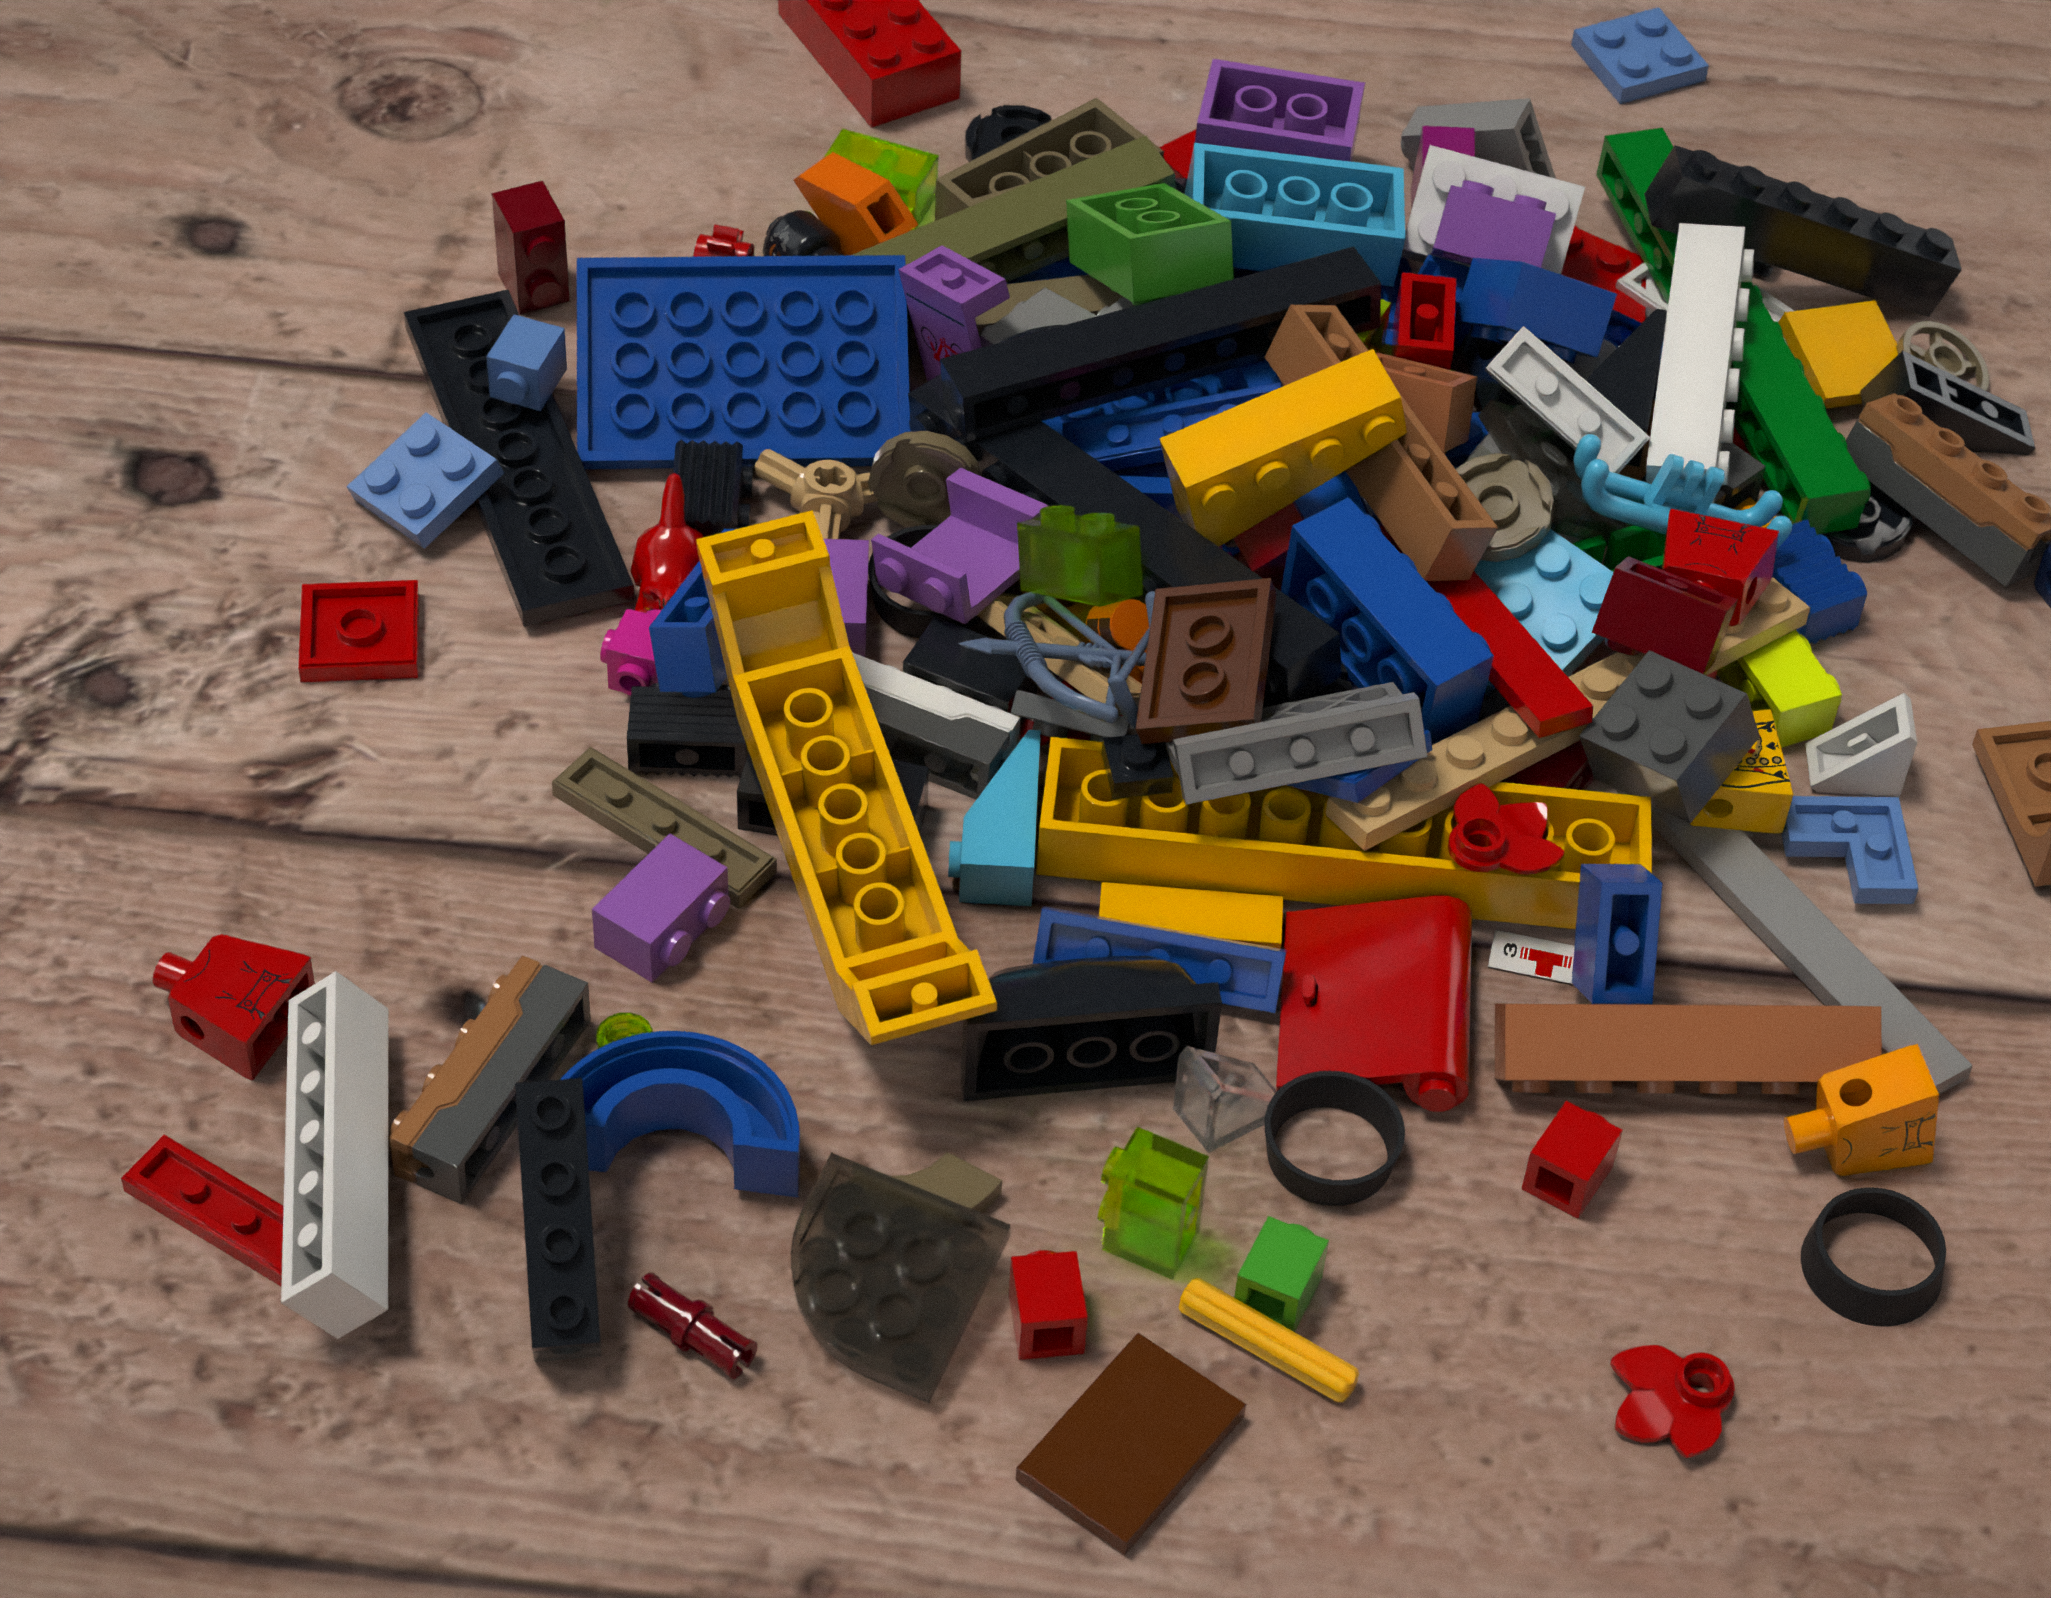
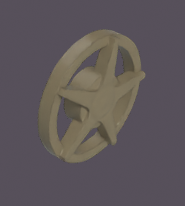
(1944, 355)

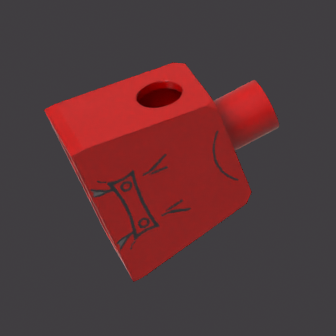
(1721, 556)
(234, 998)

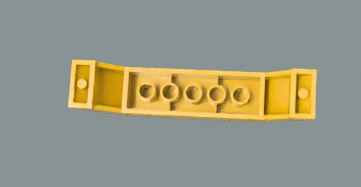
(835, 785)

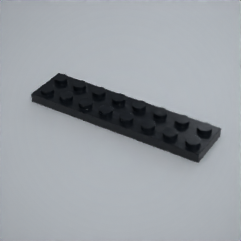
(543, 507)

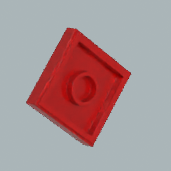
(359, 631)

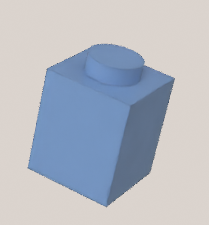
(527, 362)

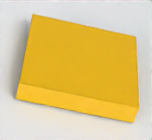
(1840, 348)

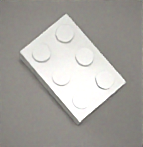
(1450, 168)

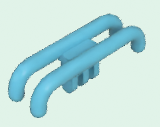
(1650, 504)

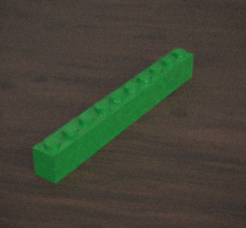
(1775, 406)

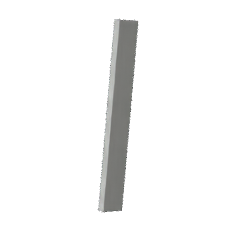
(1807, 939)

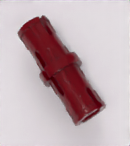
(692, 1325)

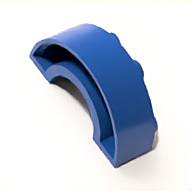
(694, 1086)

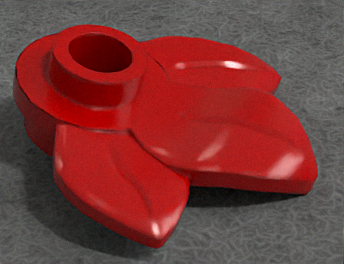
(1501, 835)
(1666, 1403)

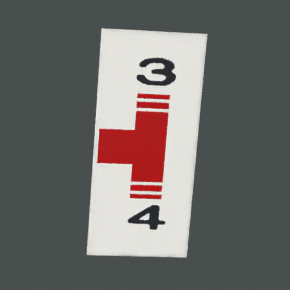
(1532, 956)

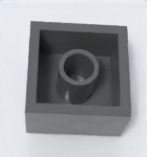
(1670, 736)

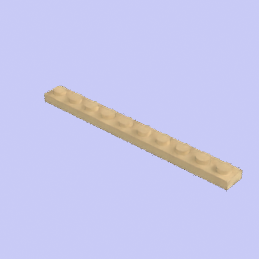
(1507, 745)

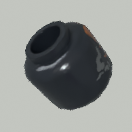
(800, 235)

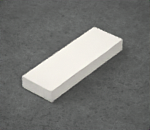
(1565, 399)

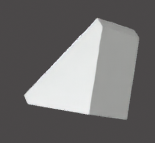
(1865, 753)

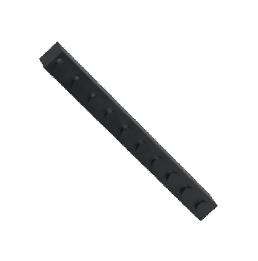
(1057, 473)

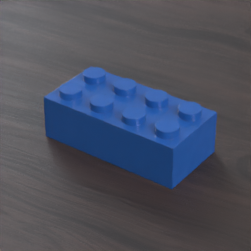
(1387, 616)

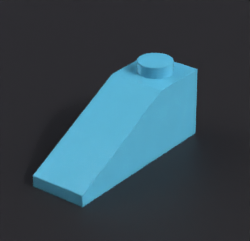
(1000, 833)

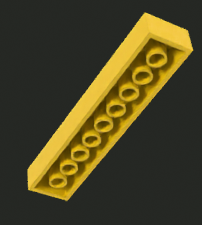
(1289, 848)

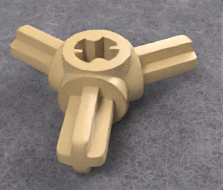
(823, 486)

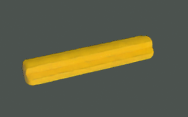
(1268, 1340)

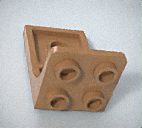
(2020, 776)

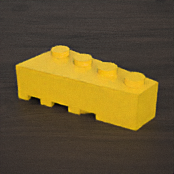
(1280, 446)

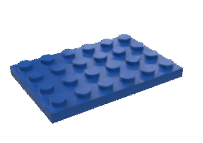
(740, 351)

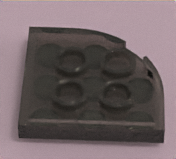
(890, 1273)

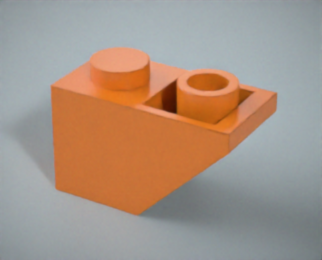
(854, 203)

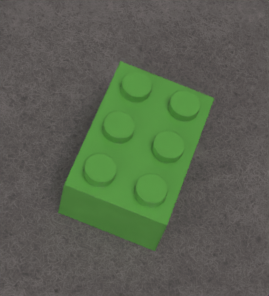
(1149, 242)

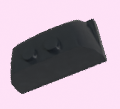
(1086, 1027)

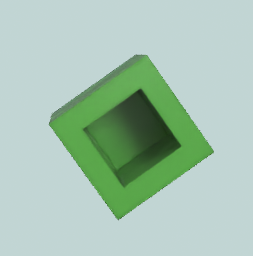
(1282, 1271)

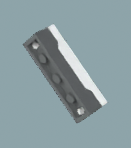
(939, 728)

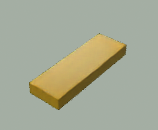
(1203, 912)

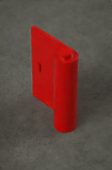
(1387, 996)

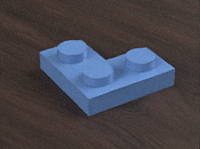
(1866, 833)

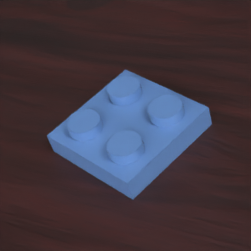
(1639, 55)
(425, 480)

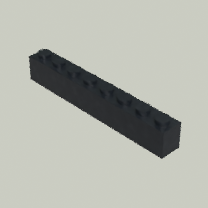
(1148, 344)

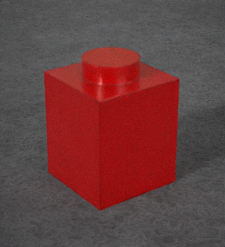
(1572, 1159)
(1047, 1304)

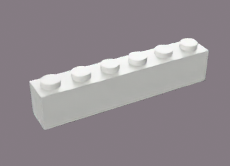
(1700, 347)
(336, 1157)

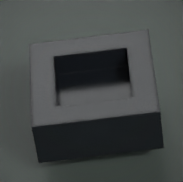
(1136, 767)

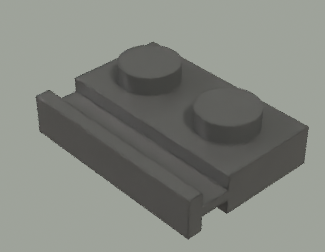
(1057, 720)

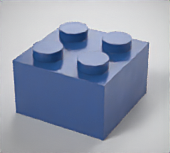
(1553, 307)

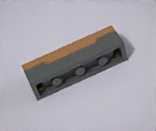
(1951, 488)
(471, 1098)

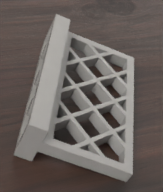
(1302, 743)

